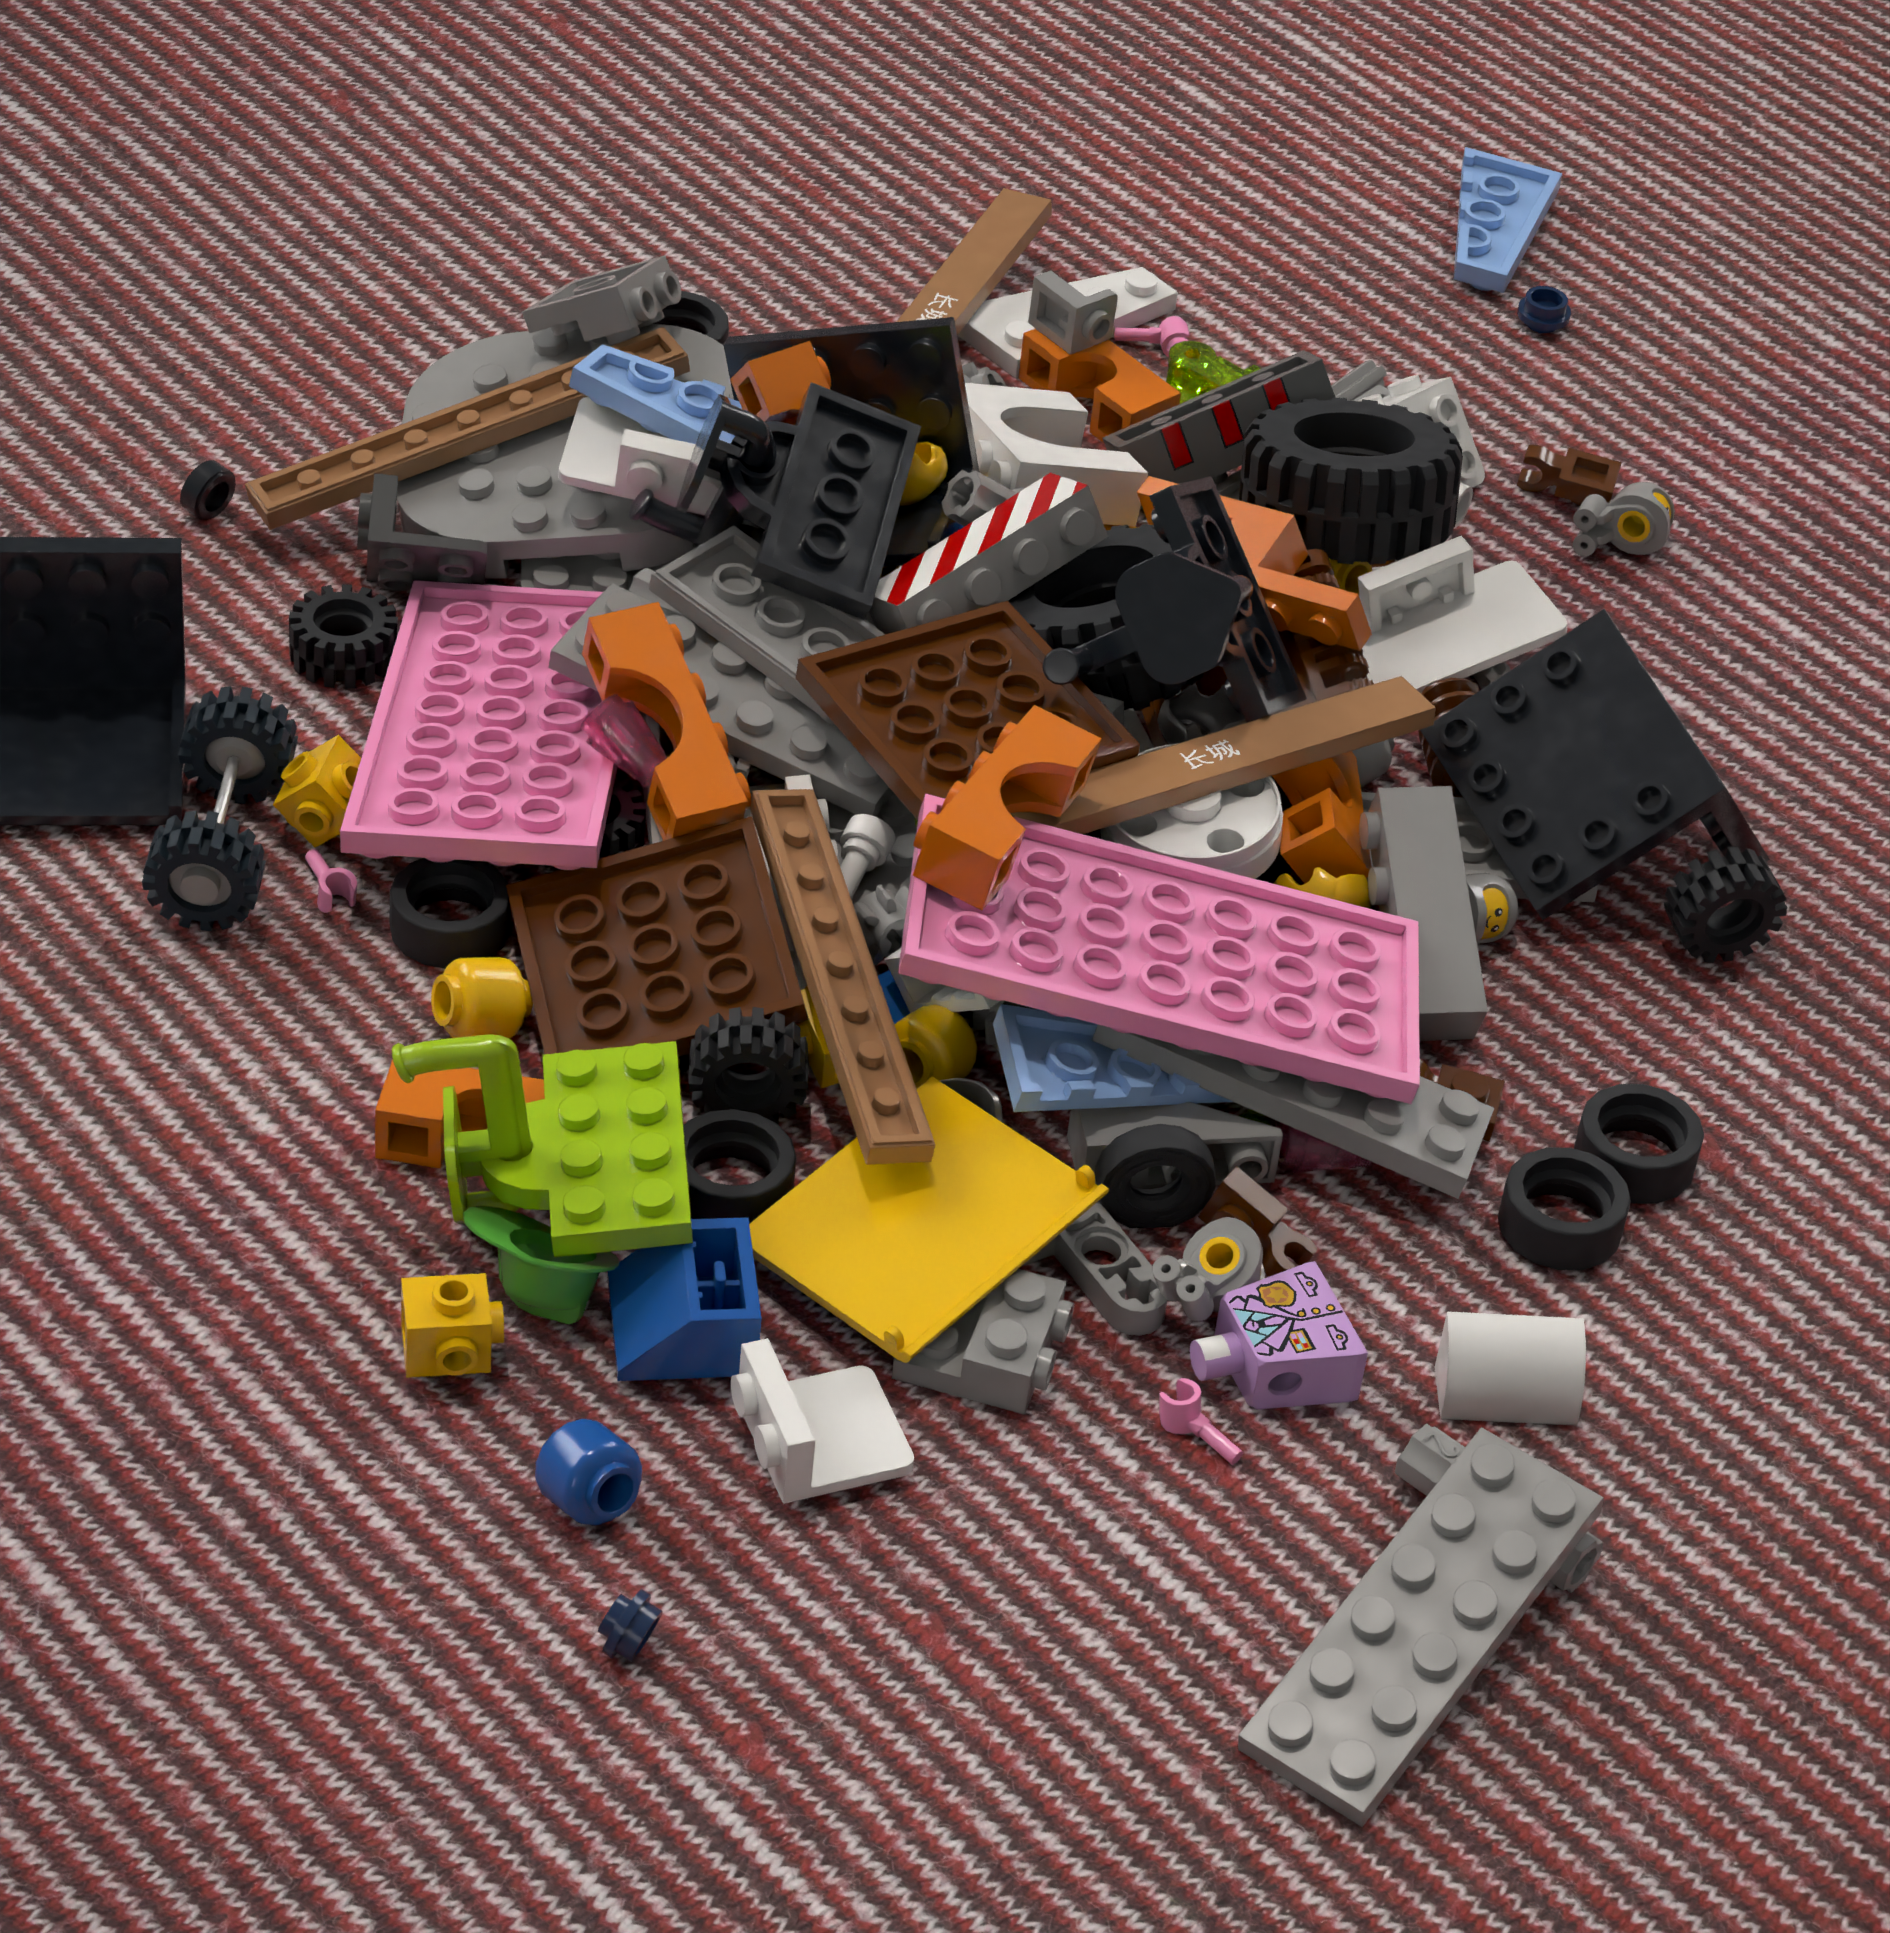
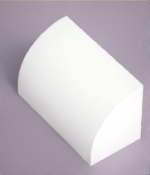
(1511, 1368)

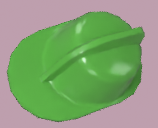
(530, 1272)

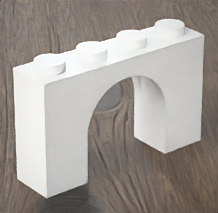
(1040, 432)

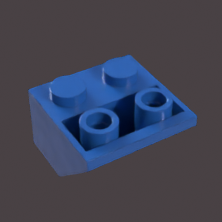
(686, 1305)

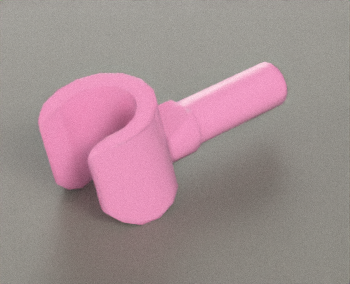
(1170, 332)
(331, 881)
(1185, 1416)

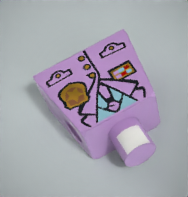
(1284, 1343)

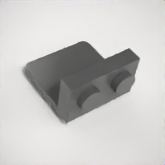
(401, 557)

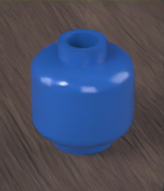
(588, 1472)

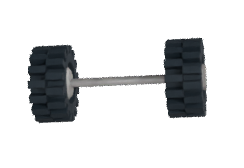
(202, 865)

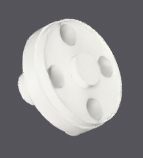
(1223, 830)

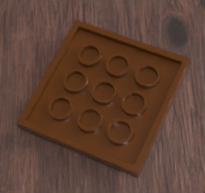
(941, 695)
(655, 942)

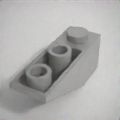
(1230, 1139)

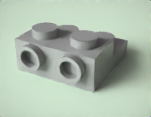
(608, 302)
(998, 1346)

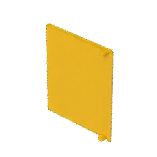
(922, 1242)

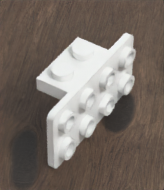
(623, 459)
(1445, 622)

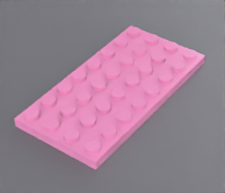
(481, 739)
(1182, 958)

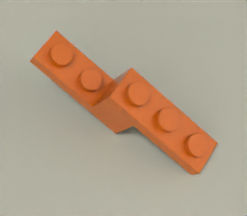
(1275, 554)

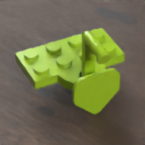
(593, 1152)

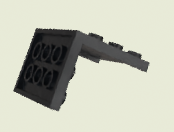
(904, 371)
(91, 680)
(1581, 766)

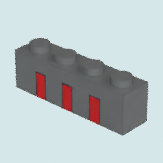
(1208, 431)

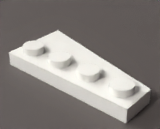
(1001, 321)

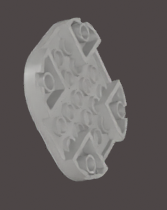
(513, 488)

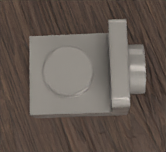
(1068, 315)

